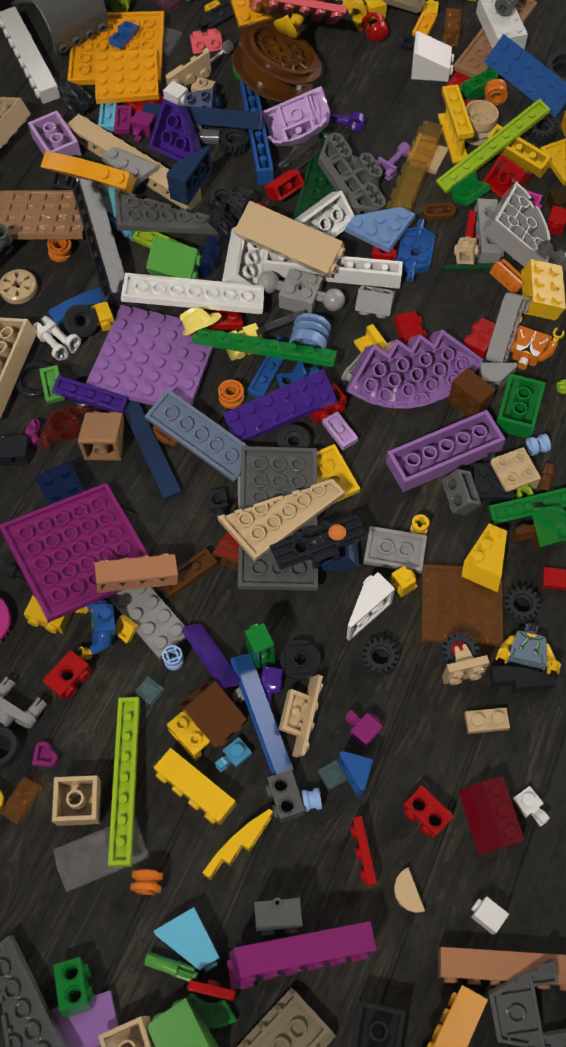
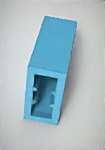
(190, 940)

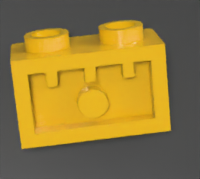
(188, 735)

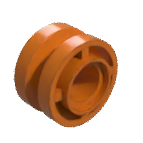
(496, 91)
(59, 249)
(231, 387)
(146, 881)

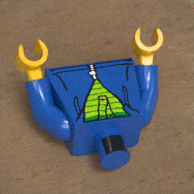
(102, 627)

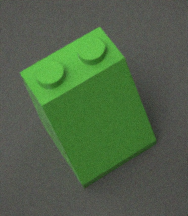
(173, 259)
(180, 1027)

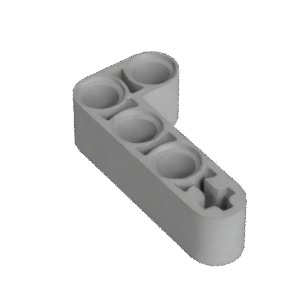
(506, 327)

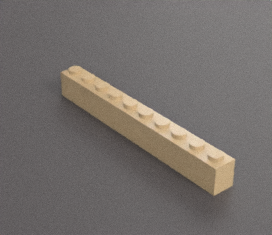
(100, 141)

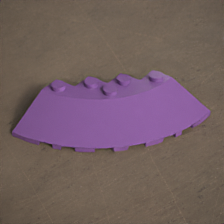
(412, 372)

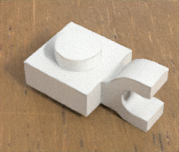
(530, 803)

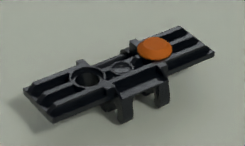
(319, 547)

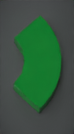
(214, 1014)

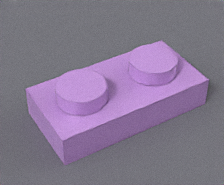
(340, 430)

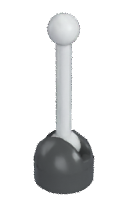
(226, 47)

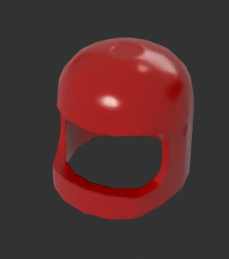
(378, 31)

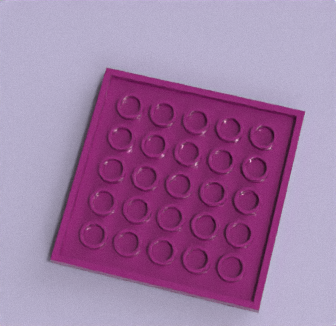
(62, 543)

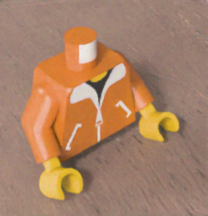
(533, 346)

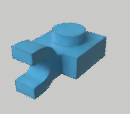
(234, 754)

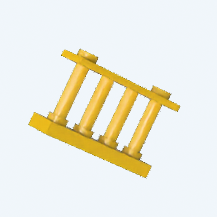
(455, 123)

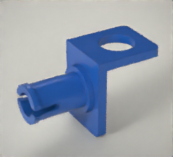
(298, 373)

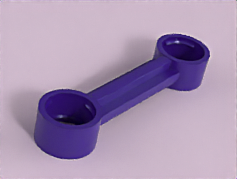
(348, 120)

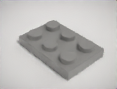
(395, 549)

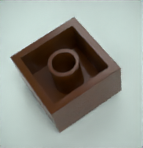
(470, 393)

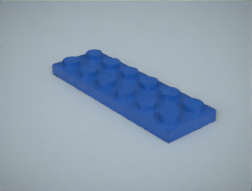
(528, 74)

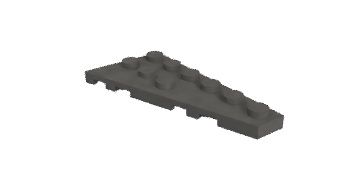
(156, 216)
(25, 1012)

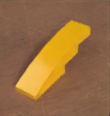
(244, 838)

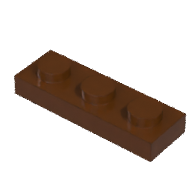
(191, 571)

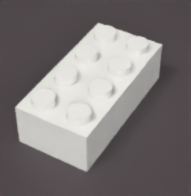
(497, 25)

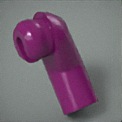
(32, 431)

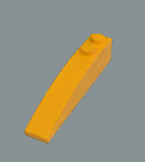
(89, 170)

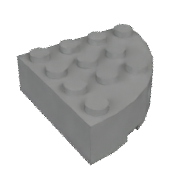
(518, 226)

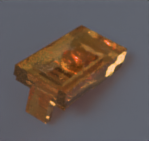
(21, 800)

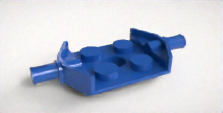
(420, 241)

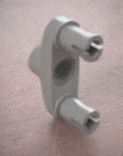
(10, 713)

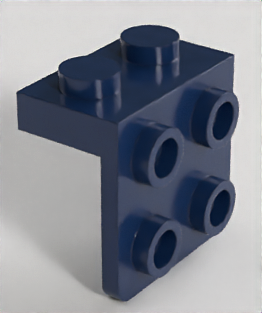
(204, 98)

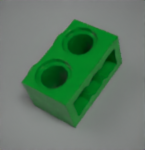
(68, 988)

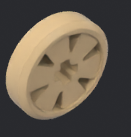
(20, 295)

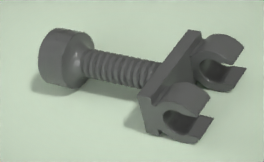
(558, 257)

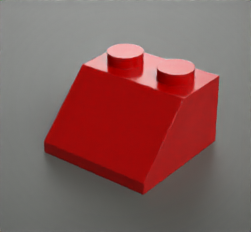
(505, 174)

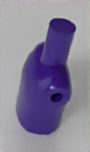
(271, 681)

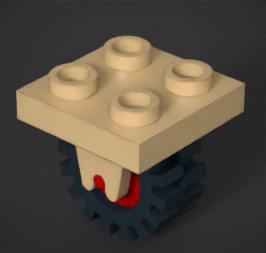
(462, 659)

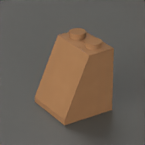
(102, 436)

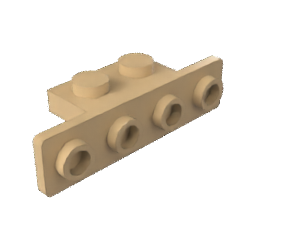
(299, 714)

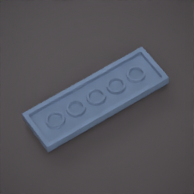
(197, 434)

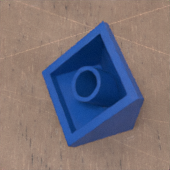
(356, 771)

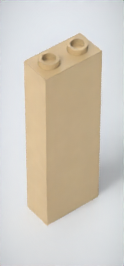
(290, 239)

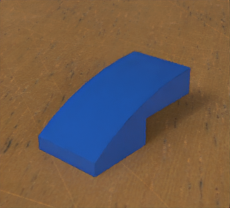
(125, 34)

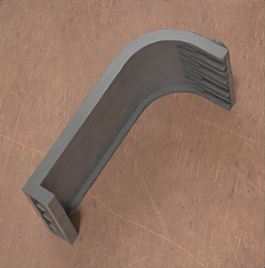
(72, 21)

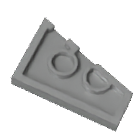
(130, 163)

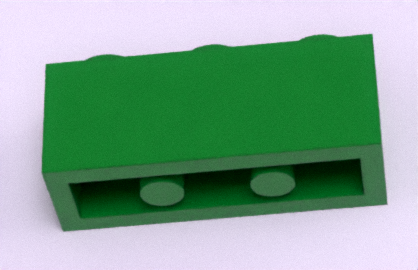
(260, 646)

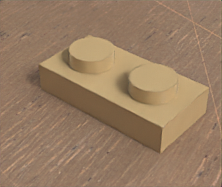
(487, 720)

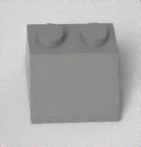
(374, 301)

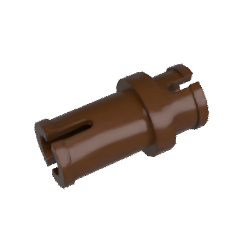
(547, 476)

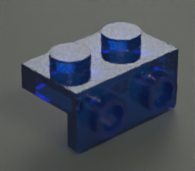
(208, 256)

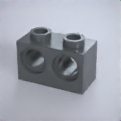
(461, 492)
(289, 795)

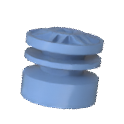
(310, 330)

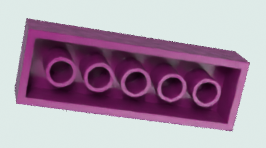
(302, 951)

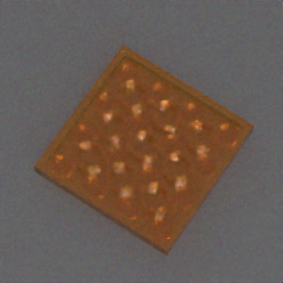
(459, 606)

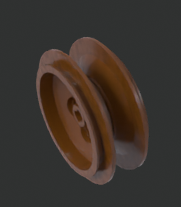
(275, 63)

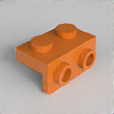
(507, 276)

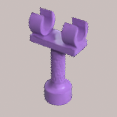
(391, 170)

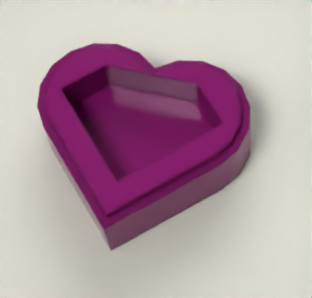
(44, 756)

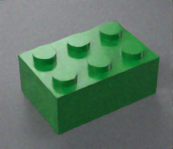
(520, 406)

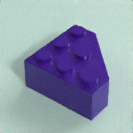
(174, 132)

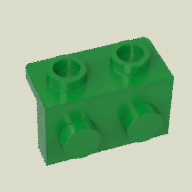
(469, 190)

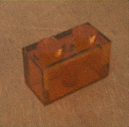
(452, 26)

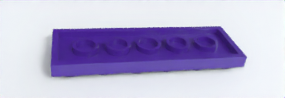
(280, 407)

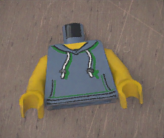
(528, 651)

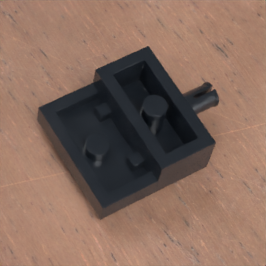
(487, 482)

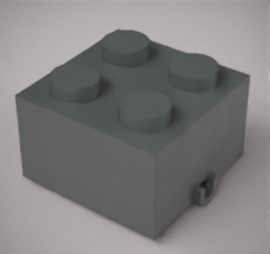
(282, 916)

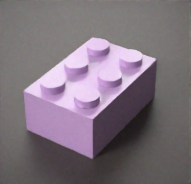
(54, 135)

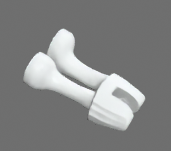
(51, 329)

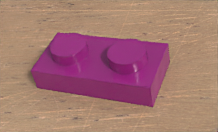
(122, 120)

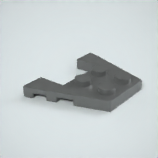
(517, 1012)

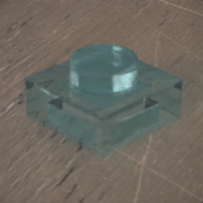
(149, 691)
(332, 775)

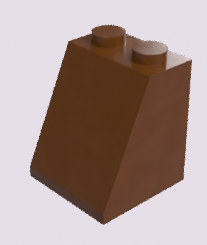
(213, 712)

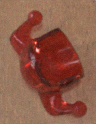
(62, 425)

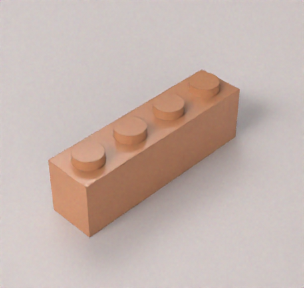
(136, 573)

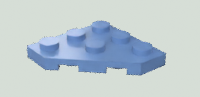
(381, 227)

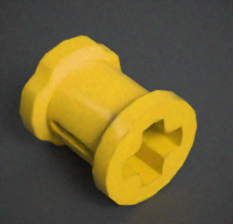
(419, 520)

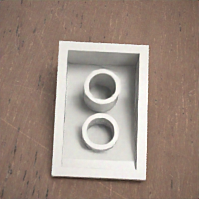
(373, 600)

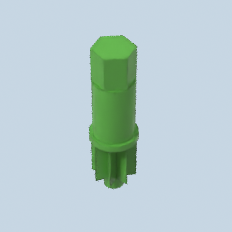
(167, 965)

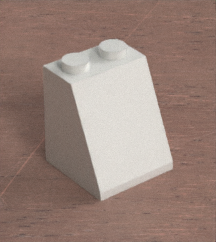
(431, 59)

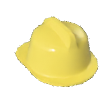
(196, 319)

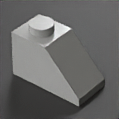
(496, 373)

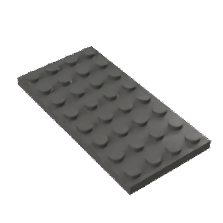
(266, 475)

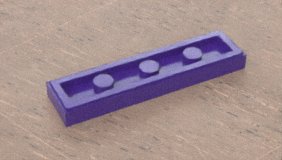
(89, 395)
(211, 656)

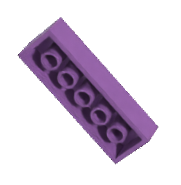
(444, 450)

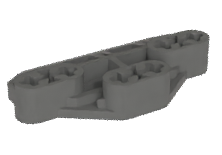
(359, 172)

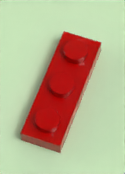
(362, 852)

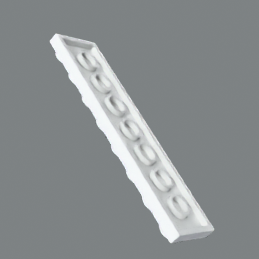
(192, 293)

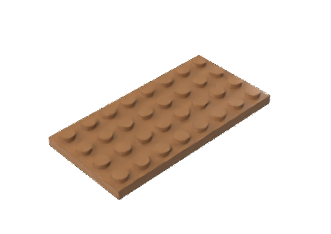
(41, 214)

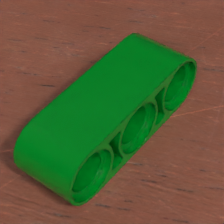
(475, 86)

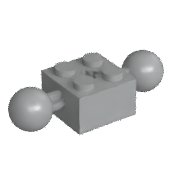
(301, 291)

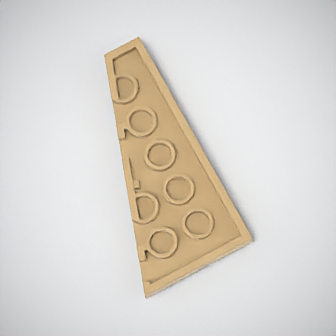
(279, 517)

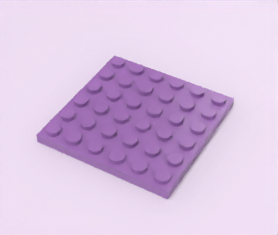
(147, 356)

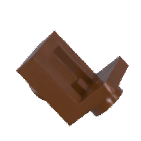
(526, 532)

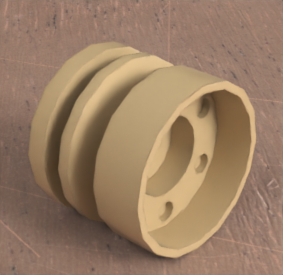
(483, 119)

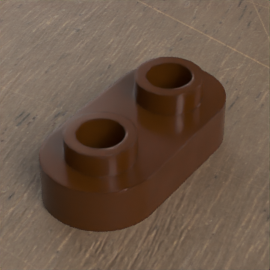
(439, 211)

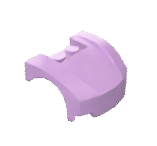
(297, 118)

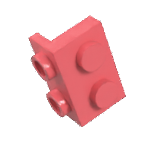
(210, 40)

